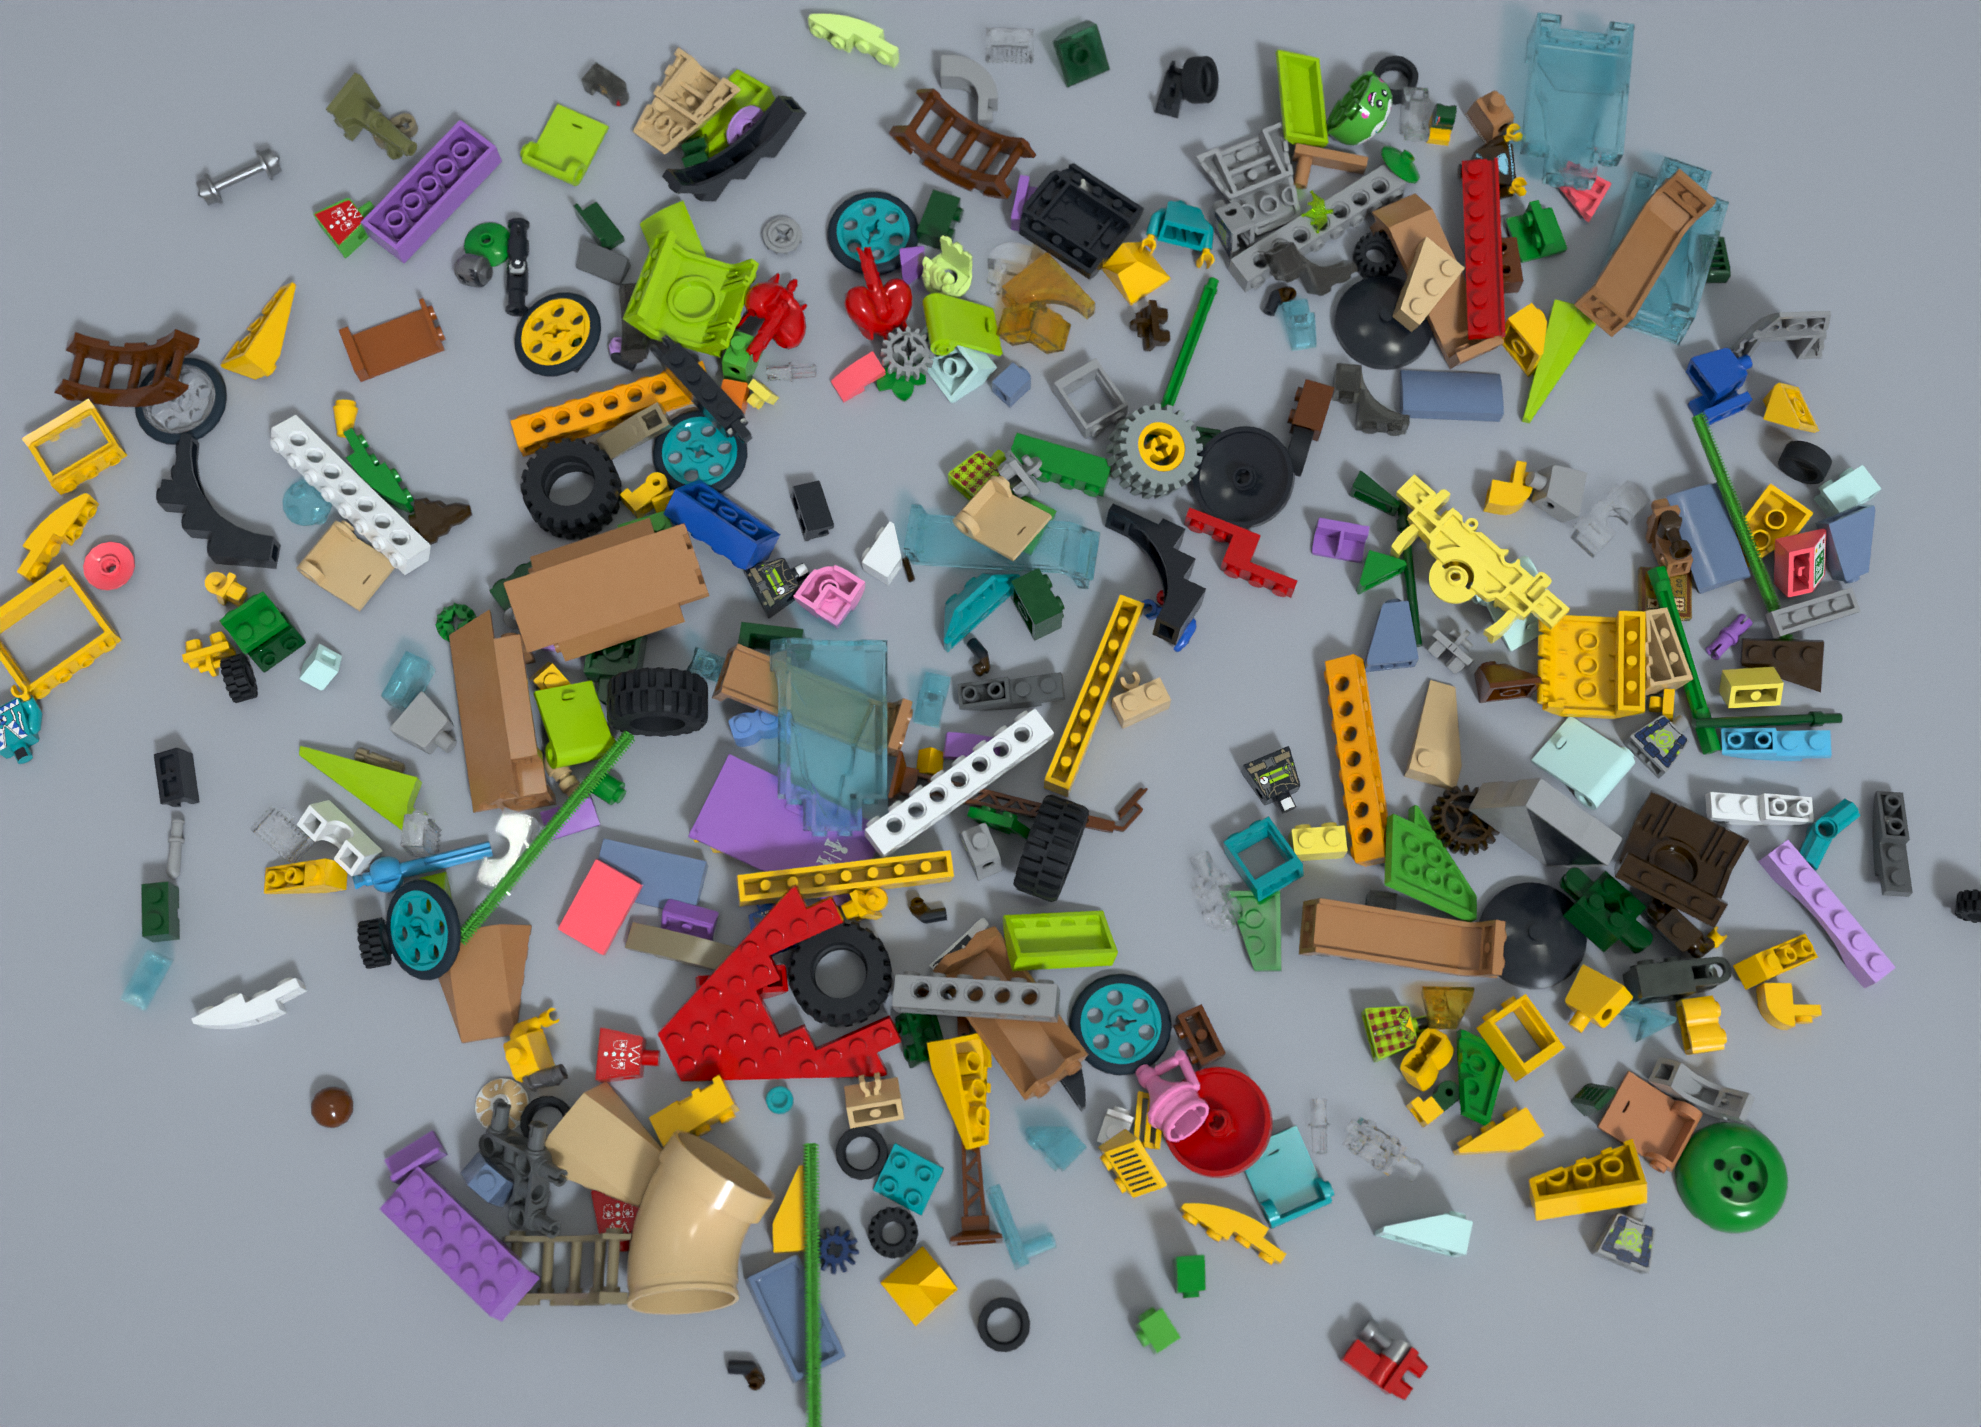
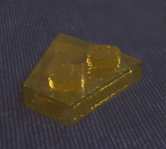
(1446, 1005)

